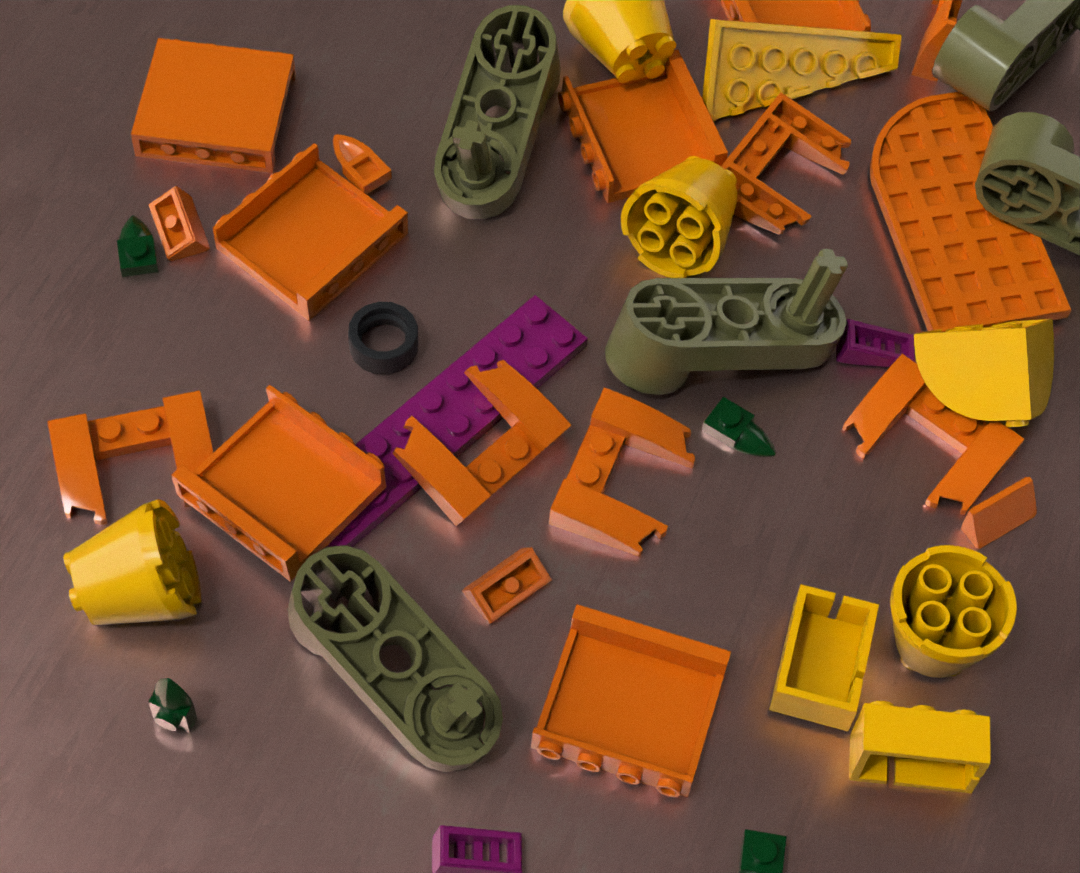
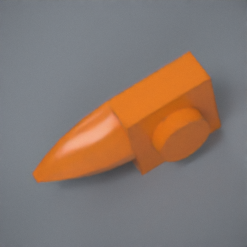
(360, 163)

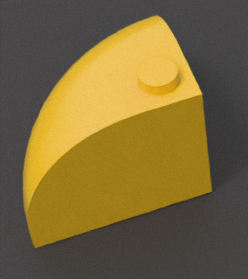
(990, 370)

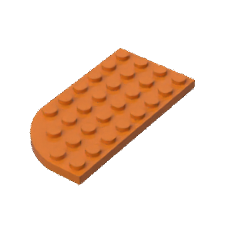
(954, 251)

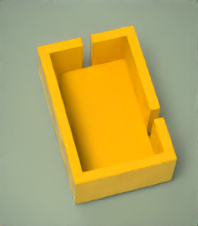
(824, 658)
(927, 745)

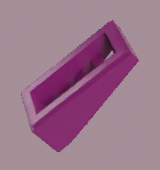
(853, 348)
(476, 838)

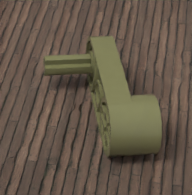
(996, 56)
(468, 158)
(1033, 178)
(726, 325)
(432, 725)

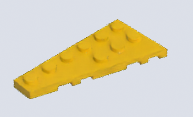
(759, 60)

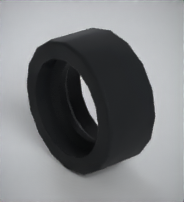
(383, 314)

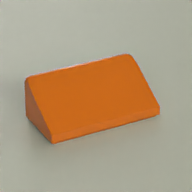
(178, 224)
(1000, 513)
(507, 584)

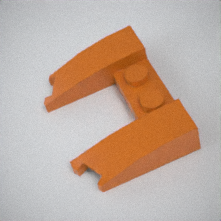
(935, 36)
(800, 131)
(82, 442)
(983, 445)
(463, 489)
(580, 499)

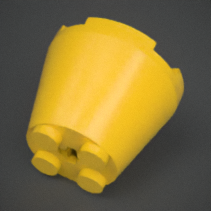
(623, 35)
(682, 218)
(135, 570)
(950, 610)

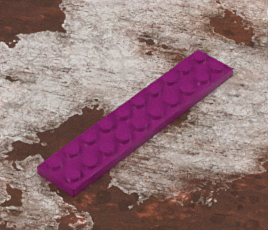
(455, 411)

